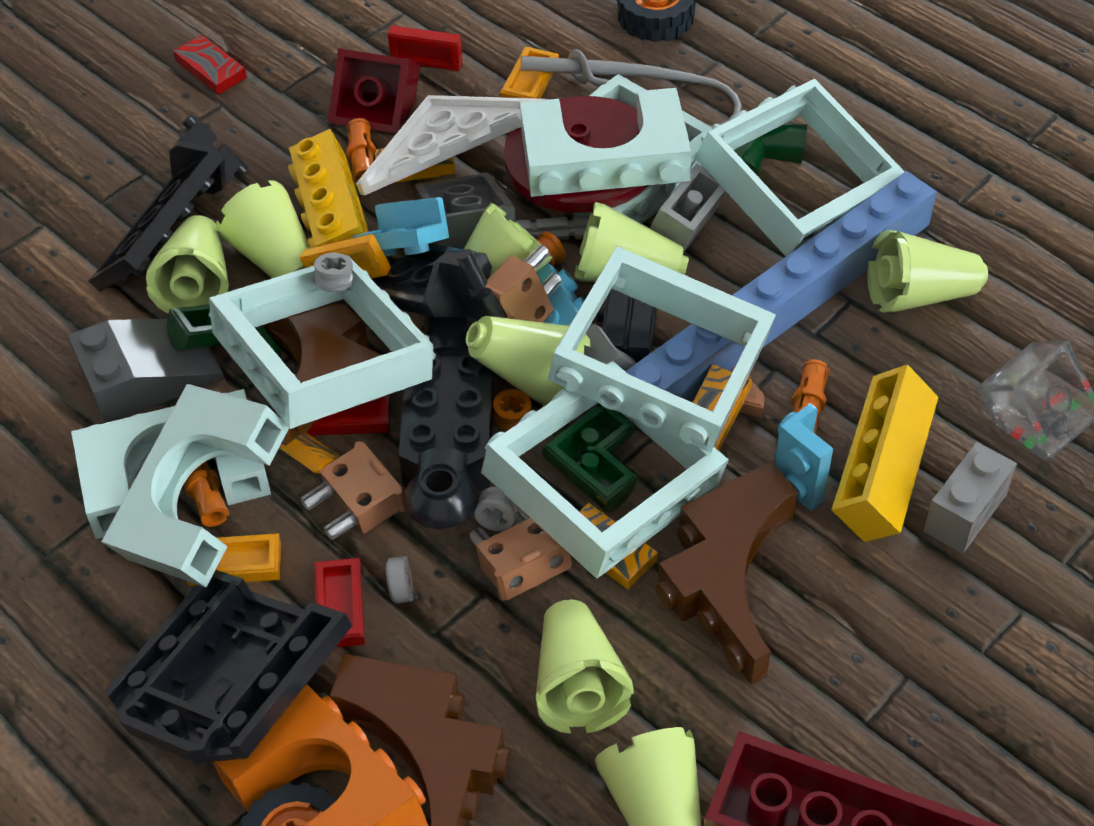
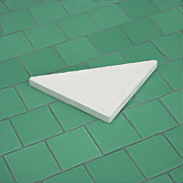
(439, 131)

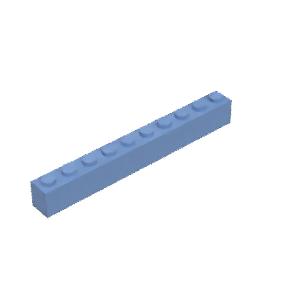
(794, 284)

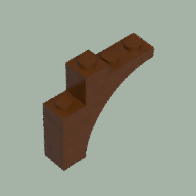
(320, 344)
(720, 542)
(421, 720)

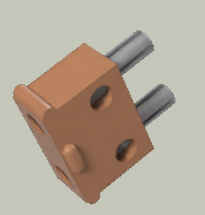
(520, 289)
(360, 488)
(519, 556)

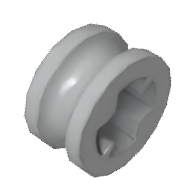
(333, 272)
(489, 516)

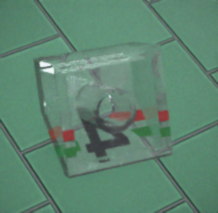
(1041, 397)

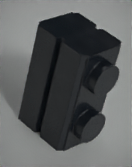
(628, 324)

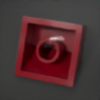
(373, 89)

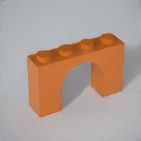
(316, 738)

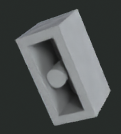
(689, 207)
(969, 497)

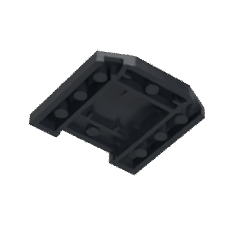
(223, 670)

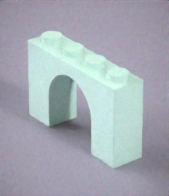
(564, 166)
(198, 429)
(115, 451)

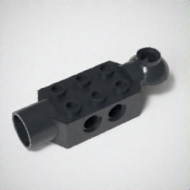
(446, 430)

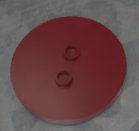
(593, 123)

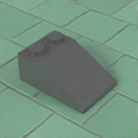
(465, 203)
(136, 367)

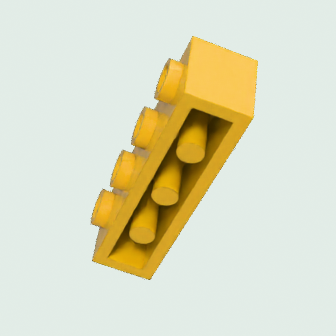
(326, 190)
(885, 454)

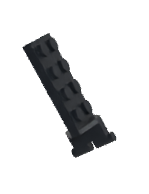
(194, 170)
(441, 283)

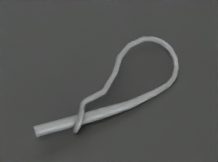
(584, 70)

